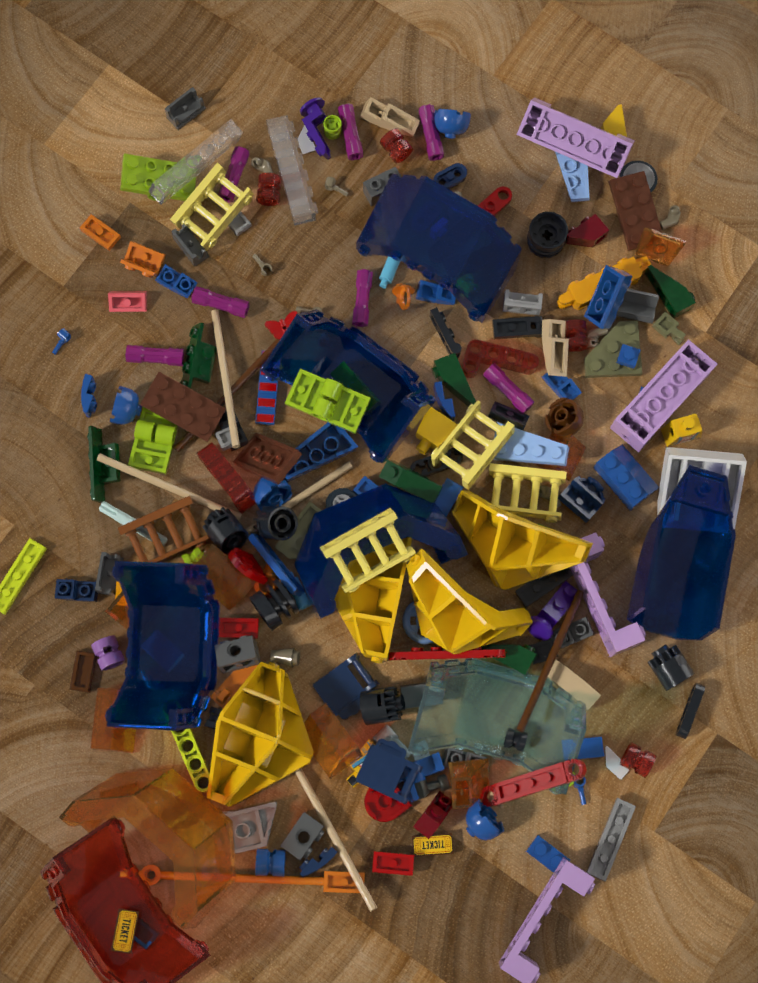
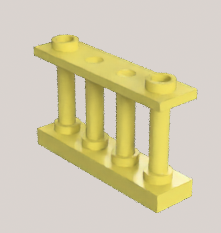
(205, 190)
(482, 461)
(536, 476)
(351, 539)

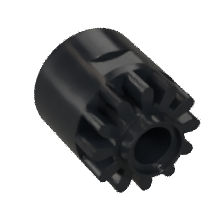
(276, 522)
(225, 530)
(670, 666)
(381, 705)

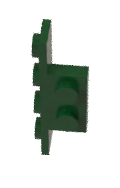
(199, 358)
(99, 472)

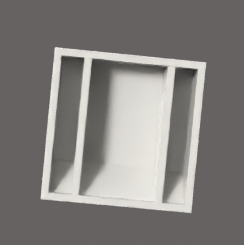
(678, 459)

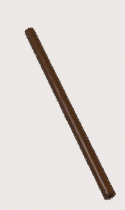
(234, 388)
(550, 661)

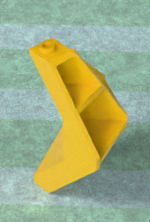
(515, 547)
(373, 606)
(454, 616)
(258, 737)

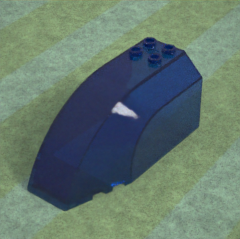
(686, 560)

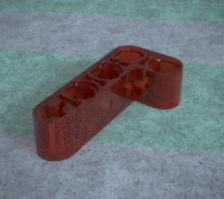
(501, 361)
(227, 477)

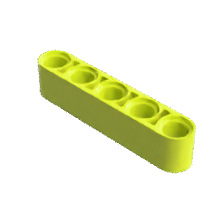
(188, 757)

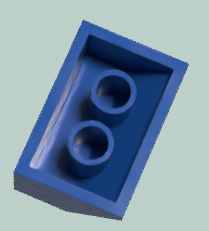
(608, 297)
(625, 477)

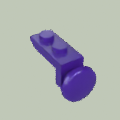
(315, 116)
(552, 612)

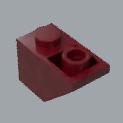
(588, 233)
(433, 815)

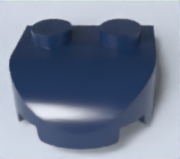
(583, 497)

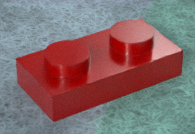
(238, 627)
(393, 863)

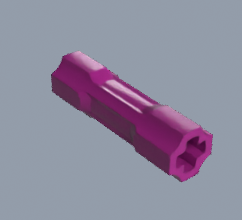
(351, 136)
(432, 137)
(238, 162)
(363, 286)
(232, 305)
(141, 354)
(508, 388)

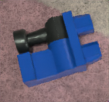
(420, 788)

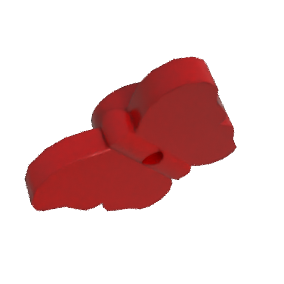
(276, 328)

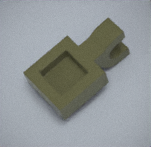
(668, 326)

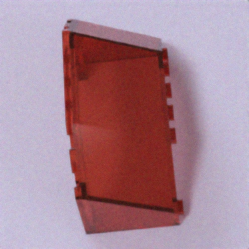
(87, 899)

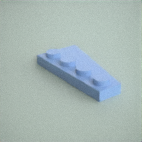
(575, 178)
(532, 449)

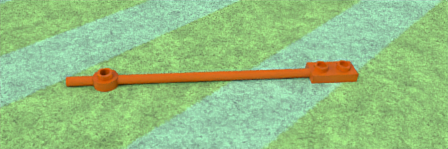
(332, 881)

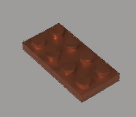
(634, 207)
(183, 406)
(267, 458)

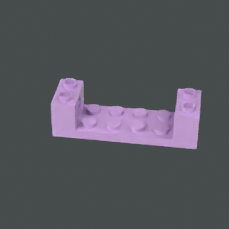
(575, 138)
(663, 395)
(614, 641)
(513, 960)

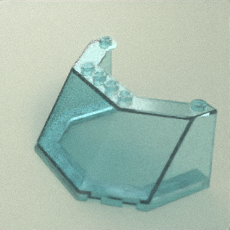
(478, 701)

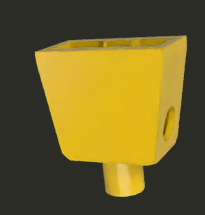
(433, 430)

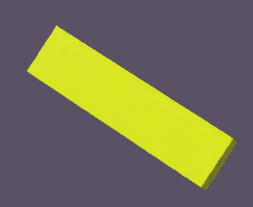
(19, 573)

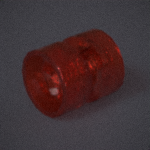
(395, 144)
(269, 187)
(575, 332)
(638, 760)

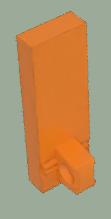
(231, 686)

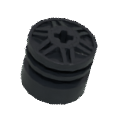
(549, 225)
(274, 604)

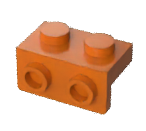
(143, 259)

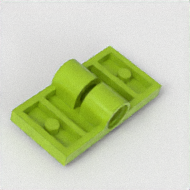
(140, 173)
(327, 400)
(152, 443)

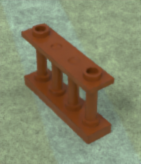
(165, 513)

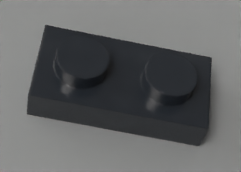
(503, 414)

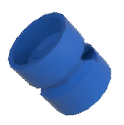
(270, 862)

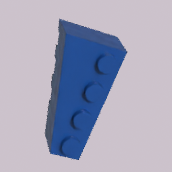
(320, 449)

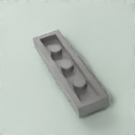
(611, 839)

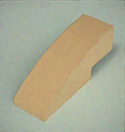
(389, 117)
(555, 347)
(566, 679)

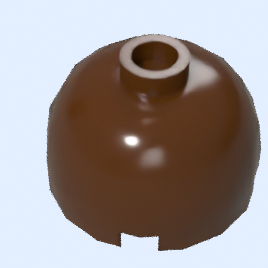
(564, 417)

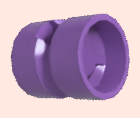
(111, 659)

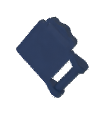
(342, 689)
(384, 768)

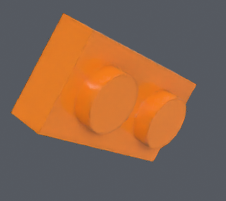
(100, 232)

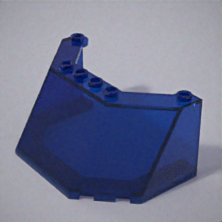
(443, 240)
(323, 344)
(416, 520)
(168, 646)

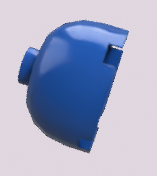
(451, 122)
(125, 406)
(271, 494)
(482, 822)

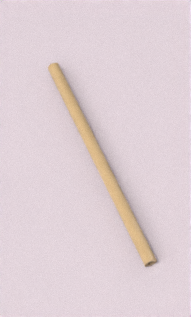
(225, 379)
(162, 484)
(312, 489)
(336, 840)

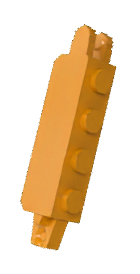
(581, 292)

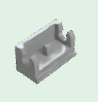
(522, 303)

